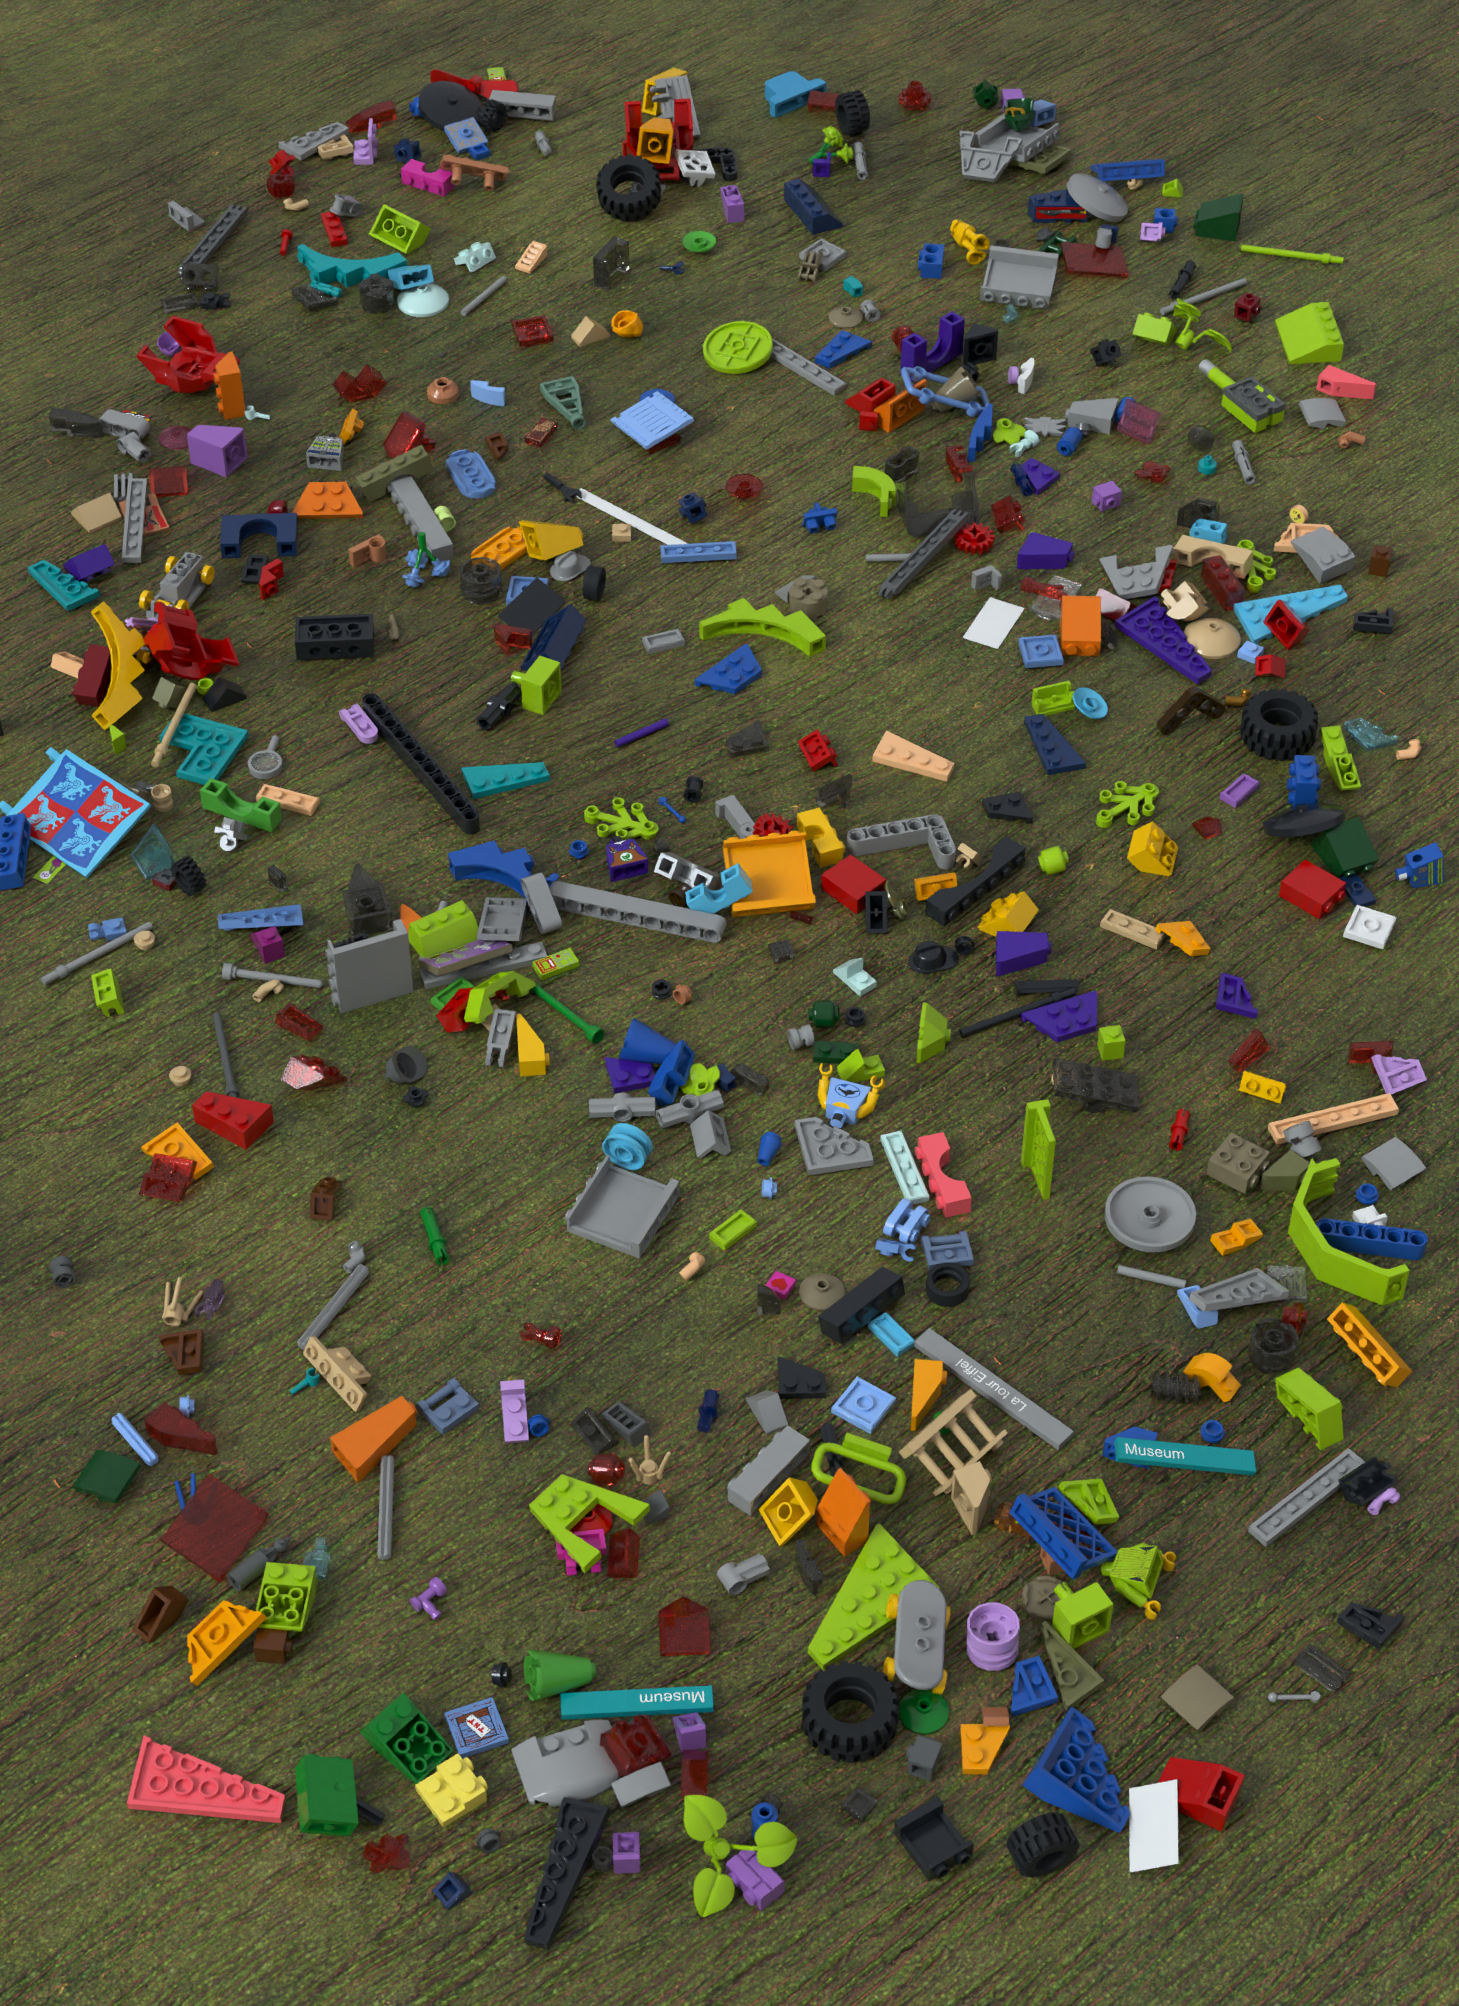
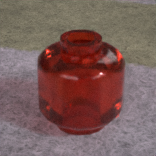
(606, 1469)

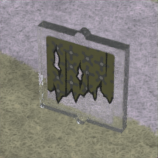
(1292, 1279)

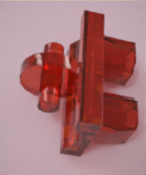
(387, 1853)

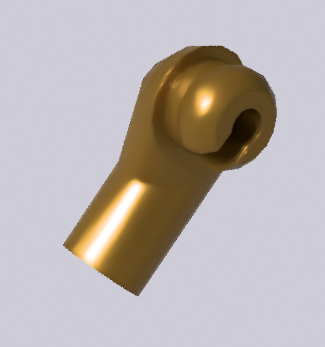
(1240, 700)

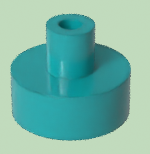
(1207, 465)

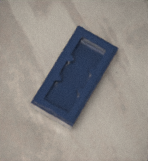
(1358, 892)

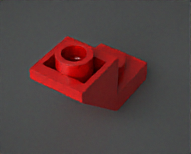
(268, 581)

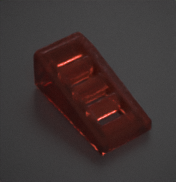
(291, 1010)

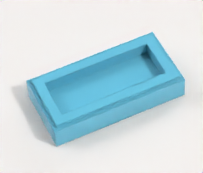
(891, 1334)

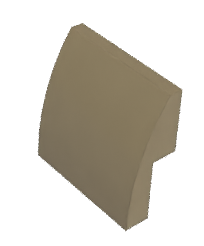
(1197, 1697)

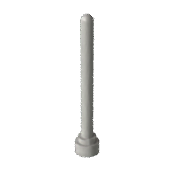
(232, 972)

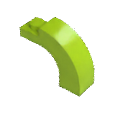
(876, 483)

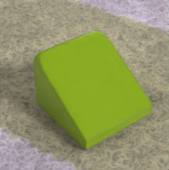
(1173, 189)
(118, 739)

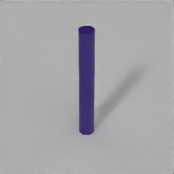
(642, 732)

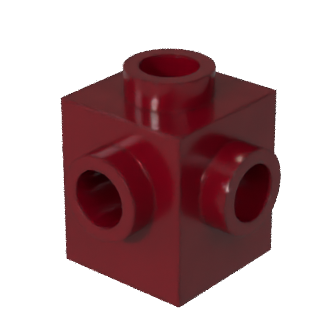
(1247, 307)

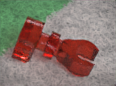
(550, 1338)

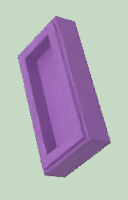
(1239, 790)

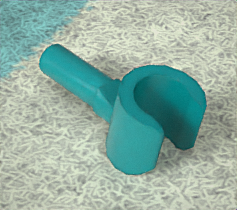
(310, 1380)

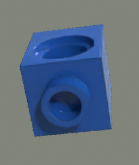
(1167, 218)

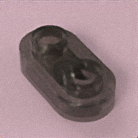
(750, 1079)

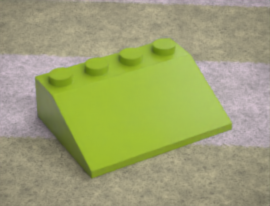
(1310, 335)

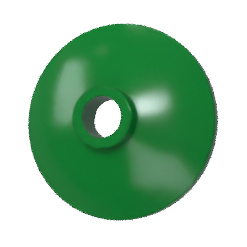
(923, 1720)

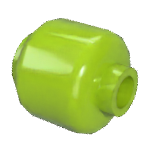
(1053, 860)

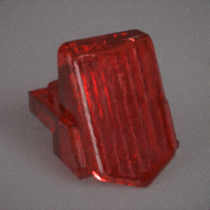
(406, 435)

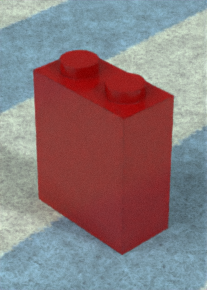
(850, 881)
(1312, 889)

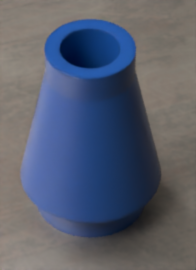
(769, 1145)

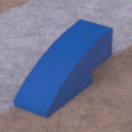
(672, 1074)

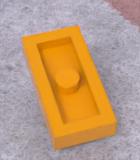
(351, 425)
(929, 885)

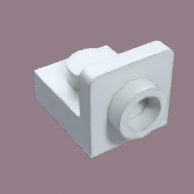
(1369, 1216)

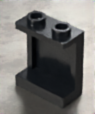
(932, 1840)

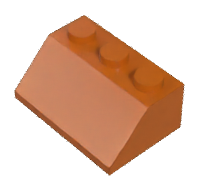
(229, 388)
(900, 408)

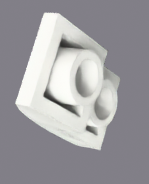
(1026, 378)

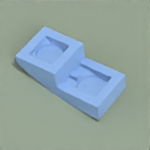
(491, 395)

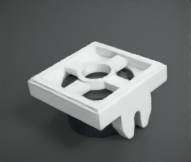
(694, 166)

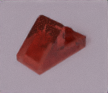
(511, 636)
(1363, 1051)

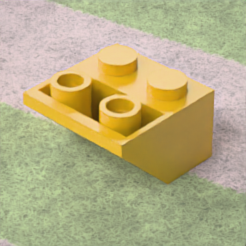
(1152, 850)
(1009, 914)

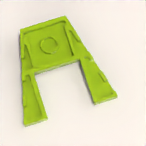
(568, 1502)

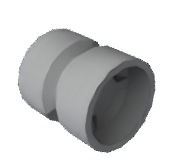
(1301, 1138)

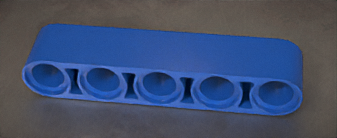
(1374, 1239)

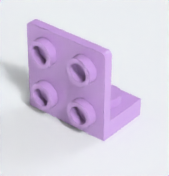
(366, 150)

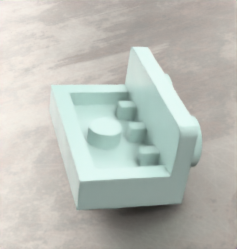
(476, 256)

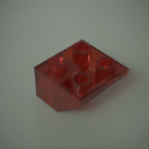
(310, 1073)

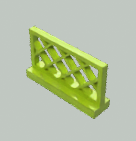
(1039, 1144)

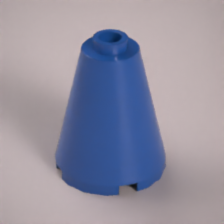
(645, 1044)

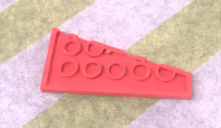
(192, 1786)

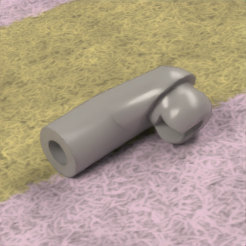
(357, 1256)

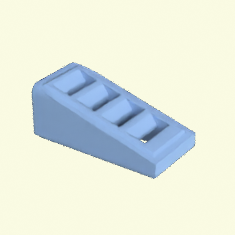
(1199, 1317)

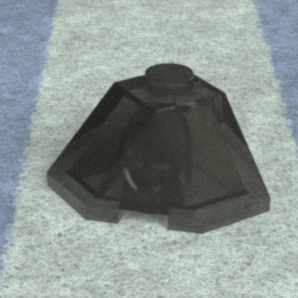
(1197, 510)

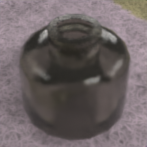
(1201, 438)

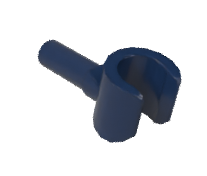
(676, 268)

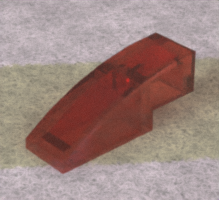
(379, 112)

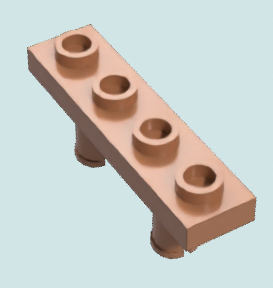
(481, 169)

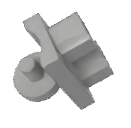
(231, 832)

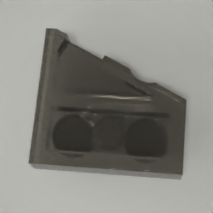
(747, 741)

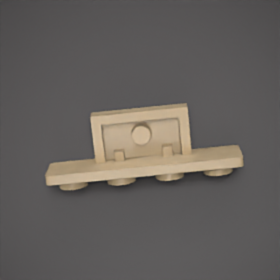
(339, 1370)

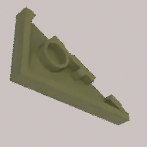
(1072, 1673)

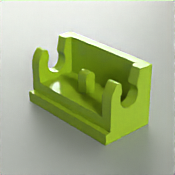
(1053, 698)
(107, 992)

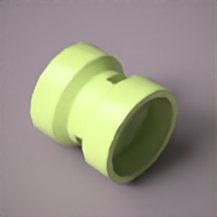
(445, 518)

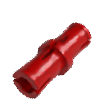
(1179, 1129)

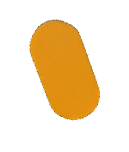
(503, 547)

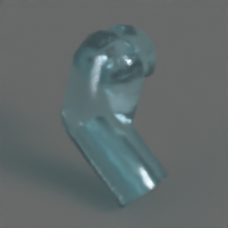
(1012, 314)

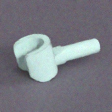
(251, 414)

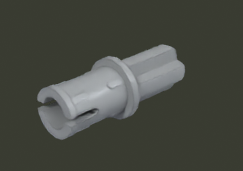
(543, 143)

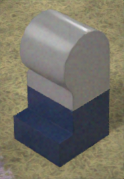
(1106, 235)

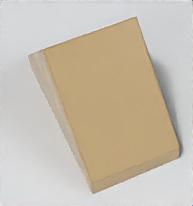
(589, 332)

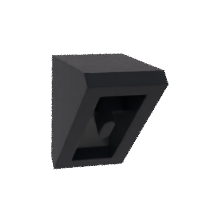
(223, 694)
(876, 911)

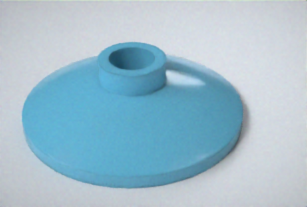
(1090, 703)

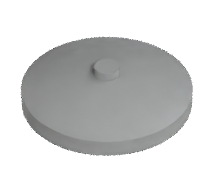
(1097, 197)
(1150, 1214)

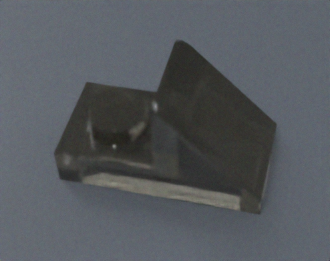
(836, 790)

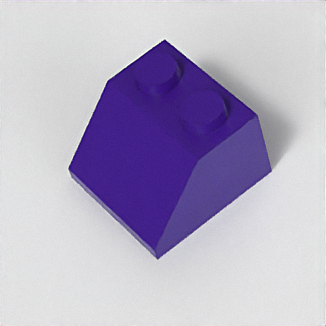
(90, 563)

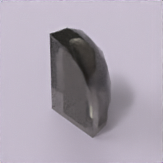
(767, 1301)

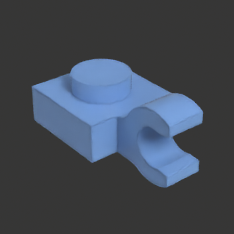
(109, 929)
(889, 1247)

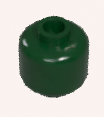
(824, 1014)

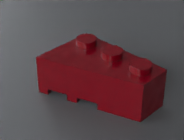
(93, 676)

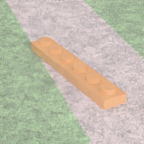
(1339, 1116)

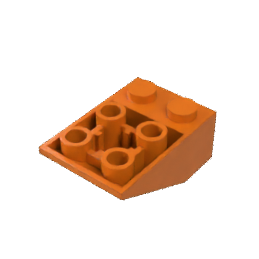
(844, 1513)

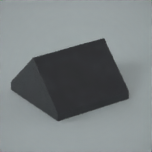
(980, 344)

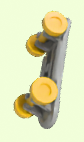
(203, 578)
(919, 1636)

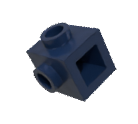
(407, 150)
(692, 507)

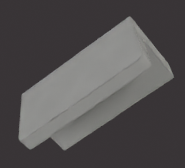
(184, 216)
(710, 1134)

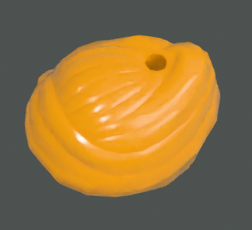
(627, 324)

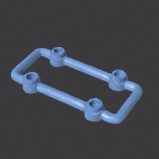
(926, 395)

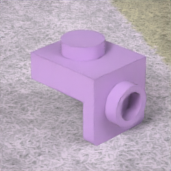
(1152, 232)

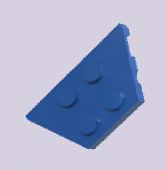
(732, 672)

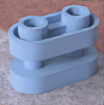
(910, 1231)

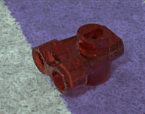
(1295, 1316)

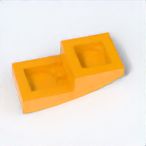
(1238, 1237)

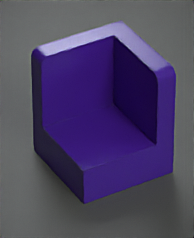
(822, 167)

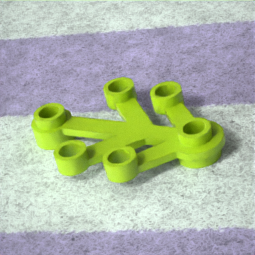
(1254, 582)
(1146, 792)
(643, 828)

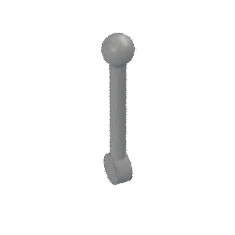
(1314, 1697)

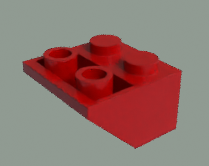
(872, 395)

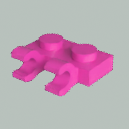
(594, 1538)

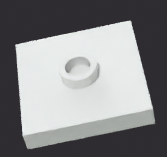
(1369, 927)

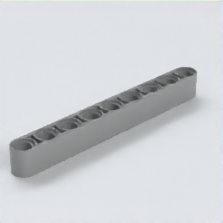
(638, 912)

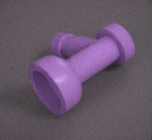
(436, 1588)

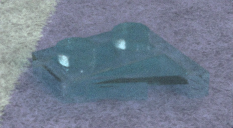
(1368, 735)

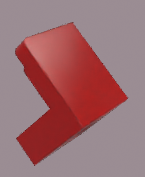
(1270, 665)

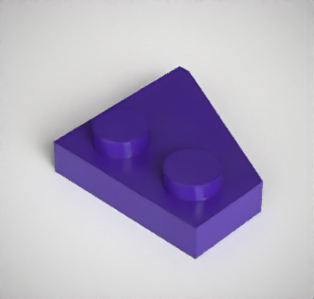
(1040, 475)
(1234, 997)
(628, 1074)

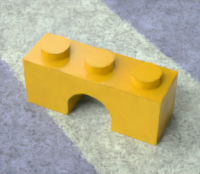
(826, 846)

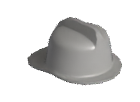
(568, 566)

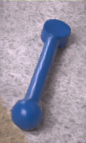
(663, 801)

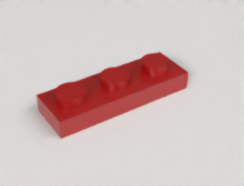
(334, 229)

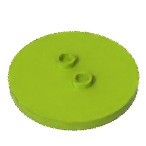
(738, 347)

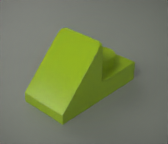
(858, 1069)

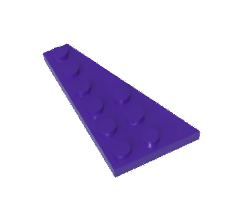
(1163, 637)

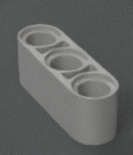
(121, 424)
(541, 903)

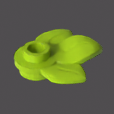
(1008, 431)
(701, 1080)

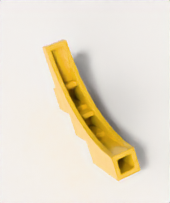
(125, 668)

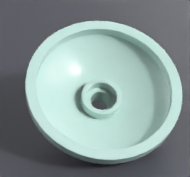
(423, 300)

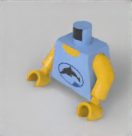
(846, 1100)

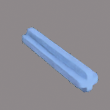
(135, 1439)

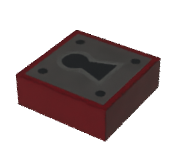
(164, 880)

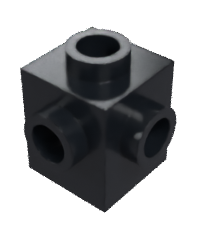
(1106, 352)

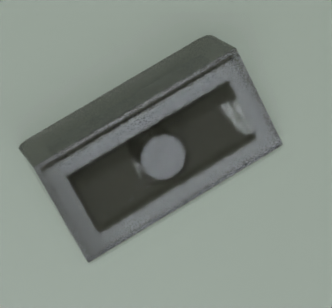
(594, 1431)

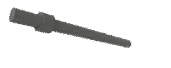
(231, 1089)

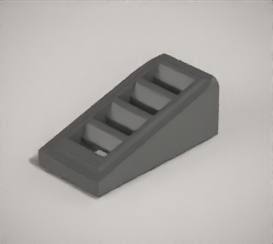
(634, 1434)

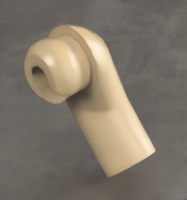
(1134, 184)
(289, 205)

